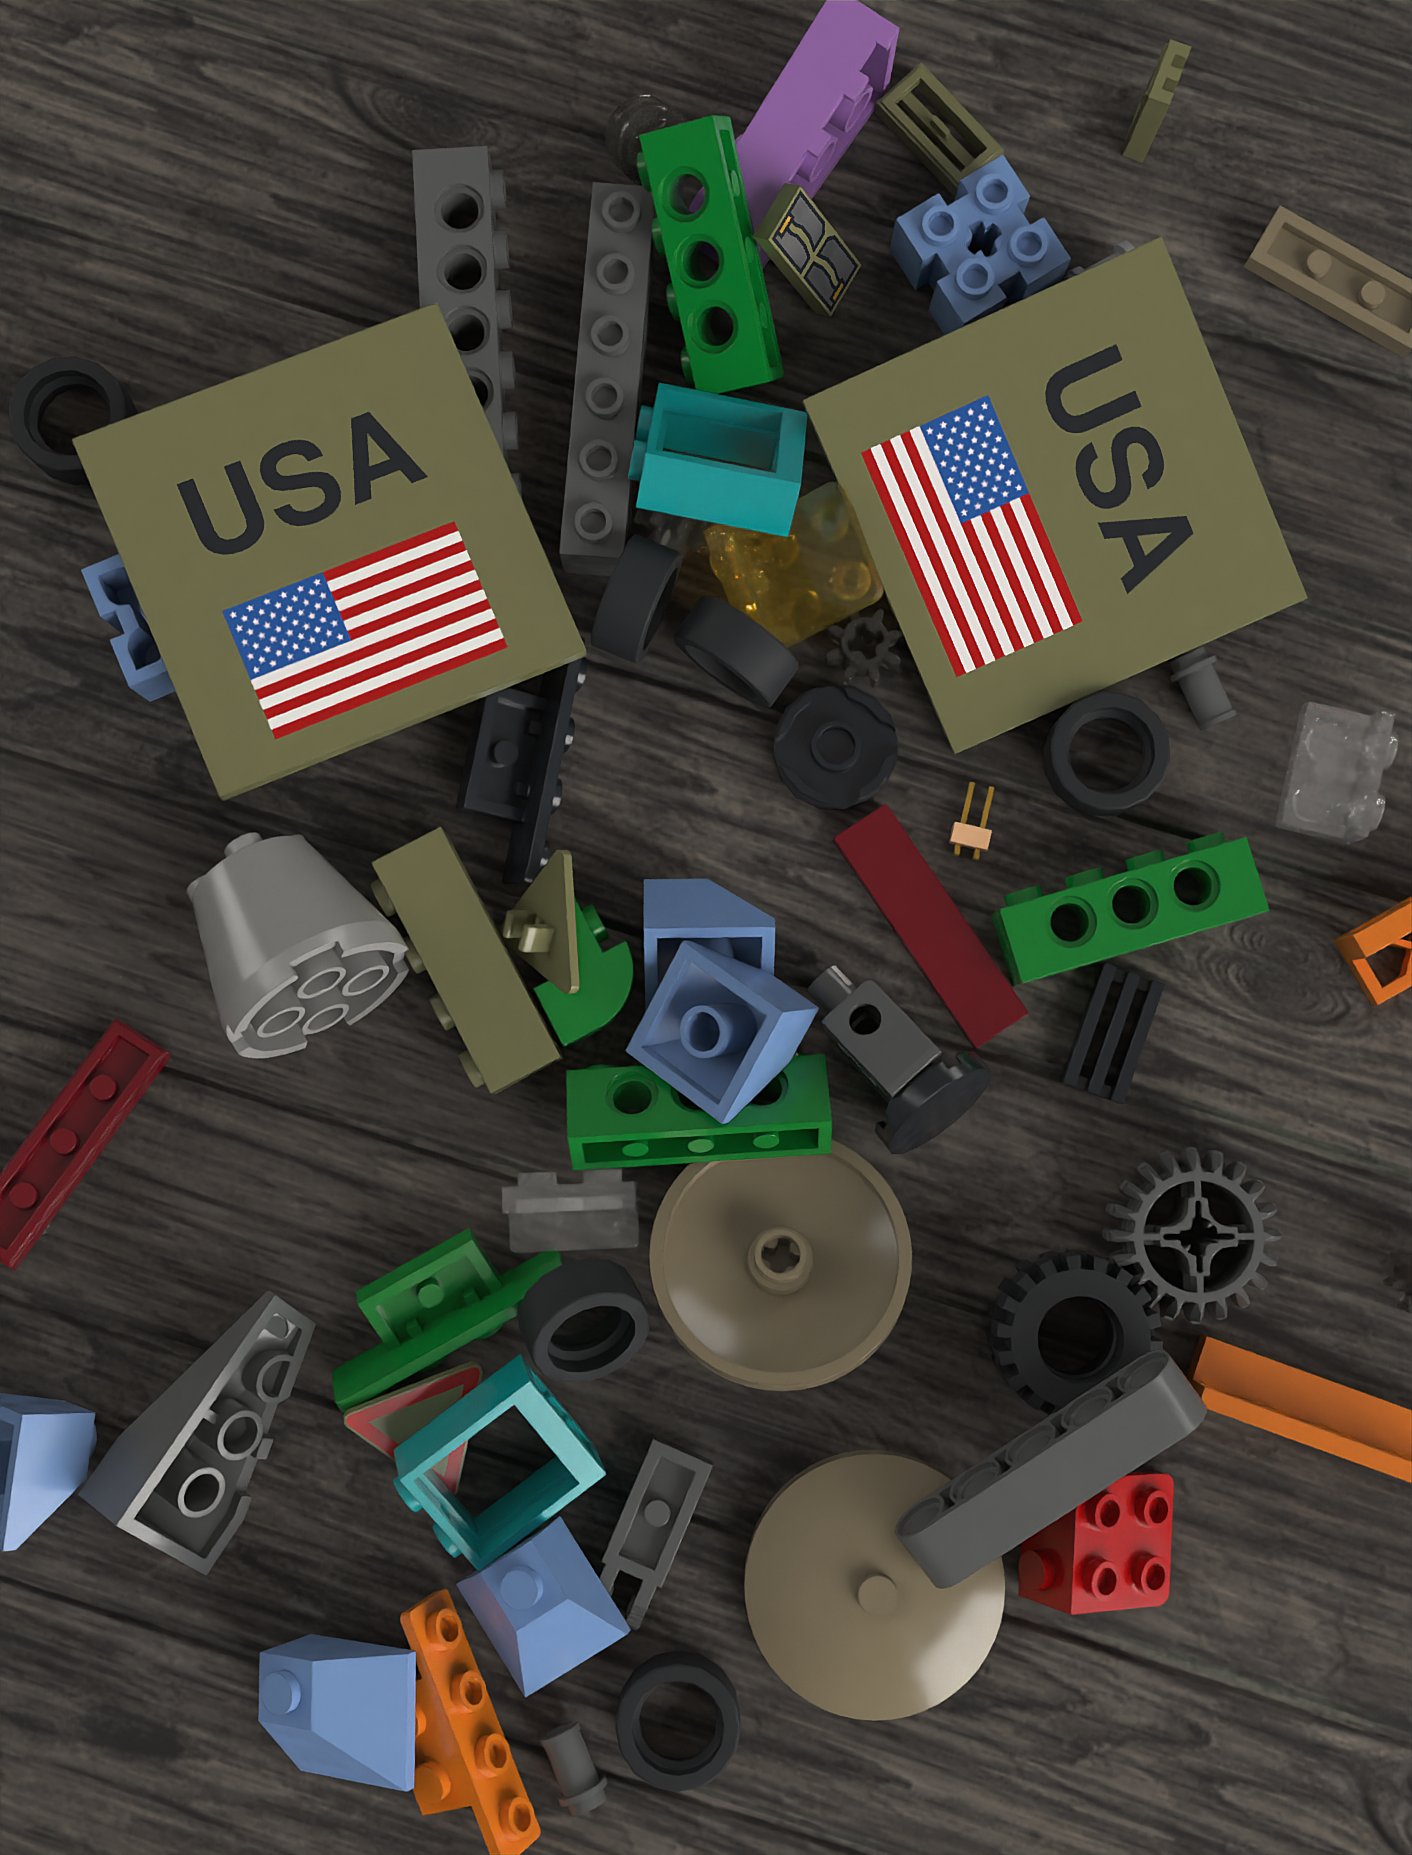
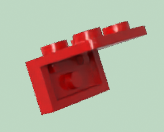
(1104, 1551)

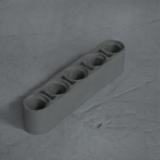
(1051, 1469)

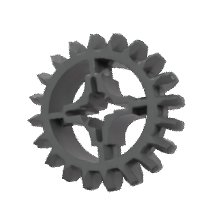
(1246, 1235)

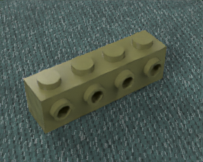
(466, 961)

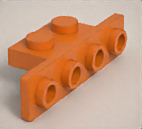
(458, 1735)

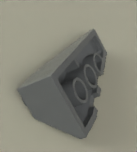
(191, 1454)

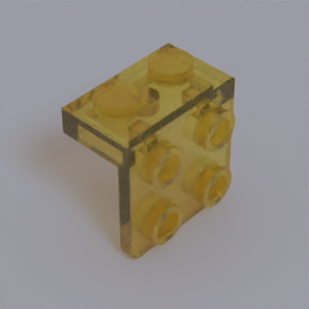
(803, 579)

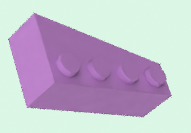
(814, 107)

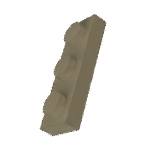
(1336, 279)

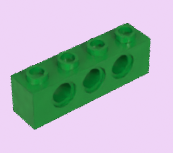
(710, 153)
(1227, 894)
(674, 1134)

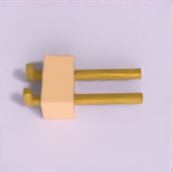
(968, 835)

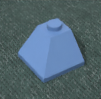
(705, 915)
(720, 1029)
(41, 1460)
(543, 1607)
(342, 1708)

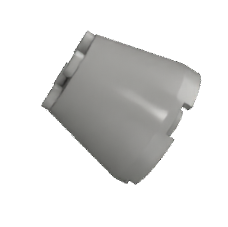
(290, 945)

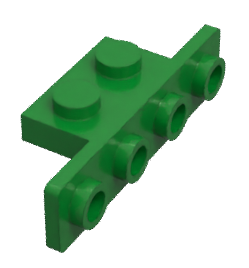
(431, 1311)

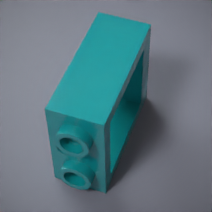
(726, 431)
(526, 1505)

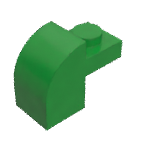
(604, 983)

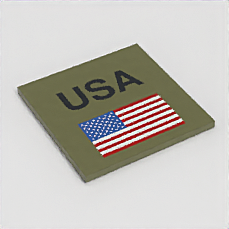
(1056, 496)
(329, 550)

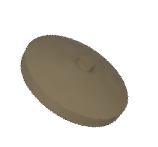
(781, 1266)
(847, 1604)

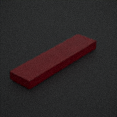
(930, 926)
(73, 1135)

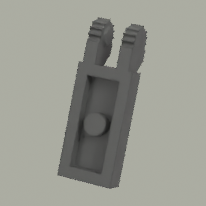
(654, 1521)

